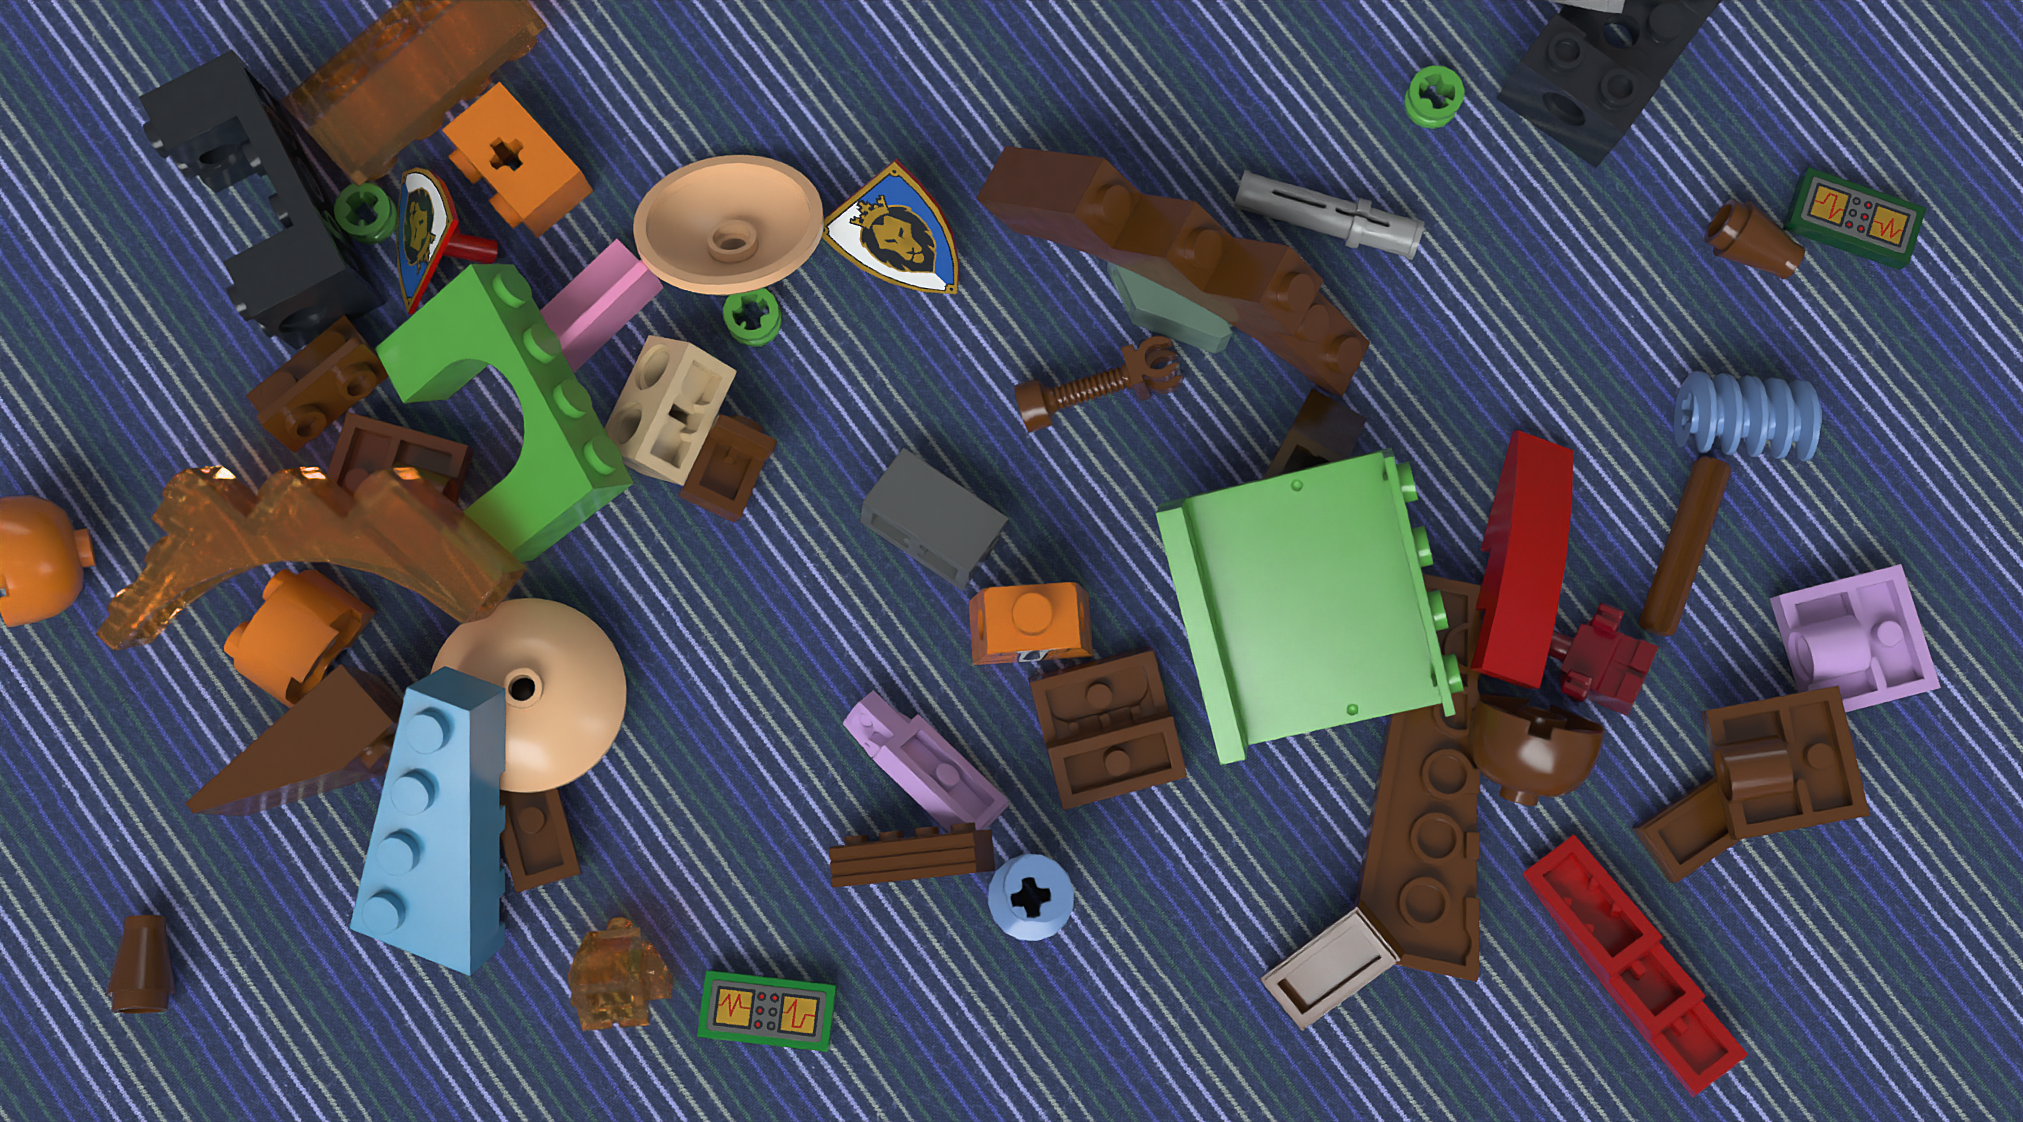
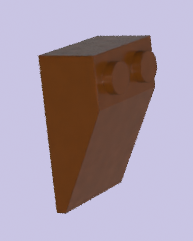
(323, 743)

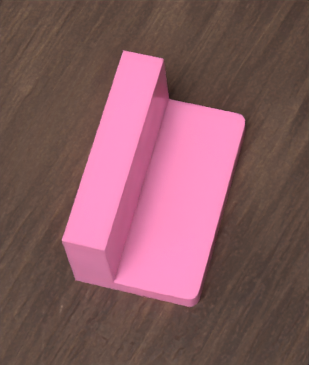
(599, 302)

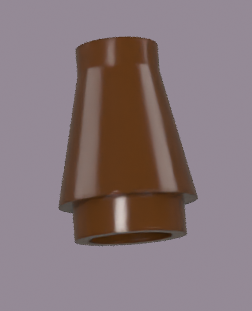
(1752, 239)
(142, 968)

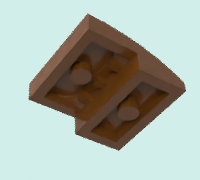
(1107, 727)

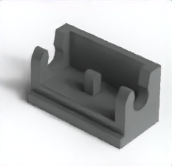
(932, 519)

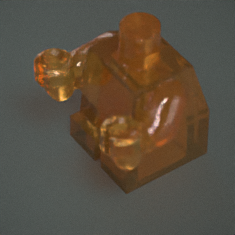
(617, 977)

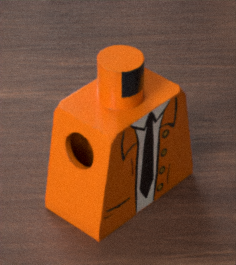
(1030, 623)

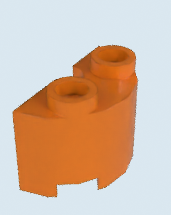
(296, 633)

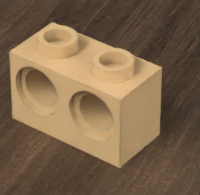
(668, 408)

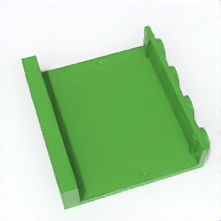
(1308, 601)

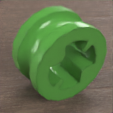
(1446, 84)
(347, 218)
(770, 323)

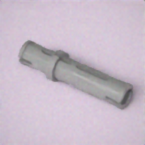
(1329, 215)

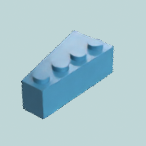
(435, 837)

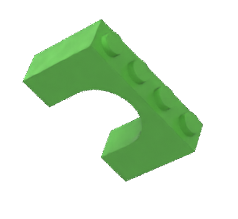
(566, 456)

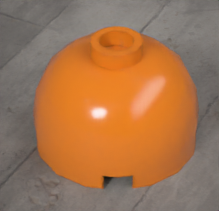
(39, 559)

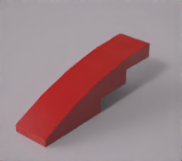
(1526, 560)
(1634, 965)

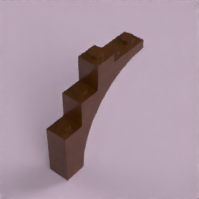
(1181, 247)

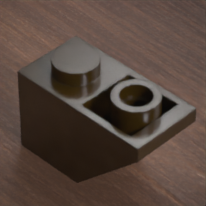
(1318, 435)

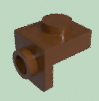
(728, 466)

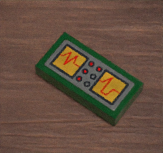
(1854, 218)

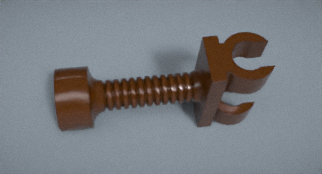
(1040, 402)

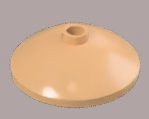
(728, 224)
(576, 693)

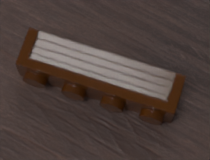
(912, 858)

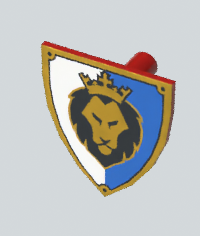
(427, 231)
(896, 233)

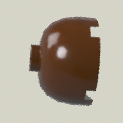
(1532, 748)

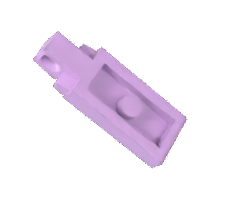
(925, 765)

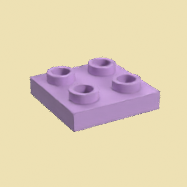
(1857, 637)

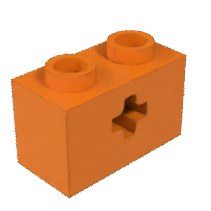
(495, 133)

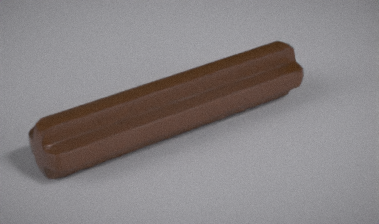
(1685, 546)

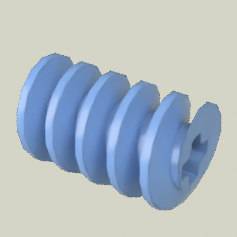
(1749, 412)
(1051, 912)

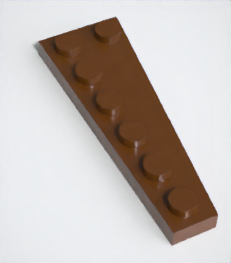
(1423, 815)

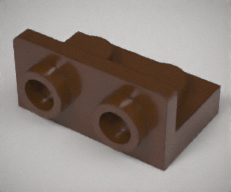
(318, 385)

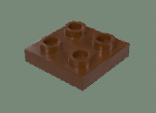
(377, 445)
(1785, 763)

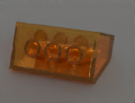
(406, 75)

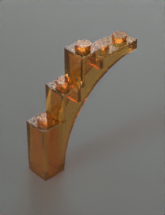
(391, 529)

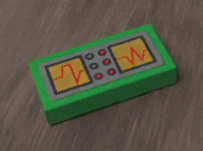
(767, 1010)

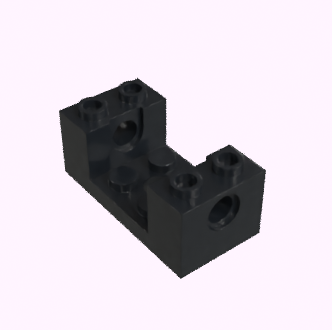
(1586, 88)
(228, 127)

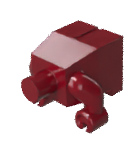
(1603, 661)

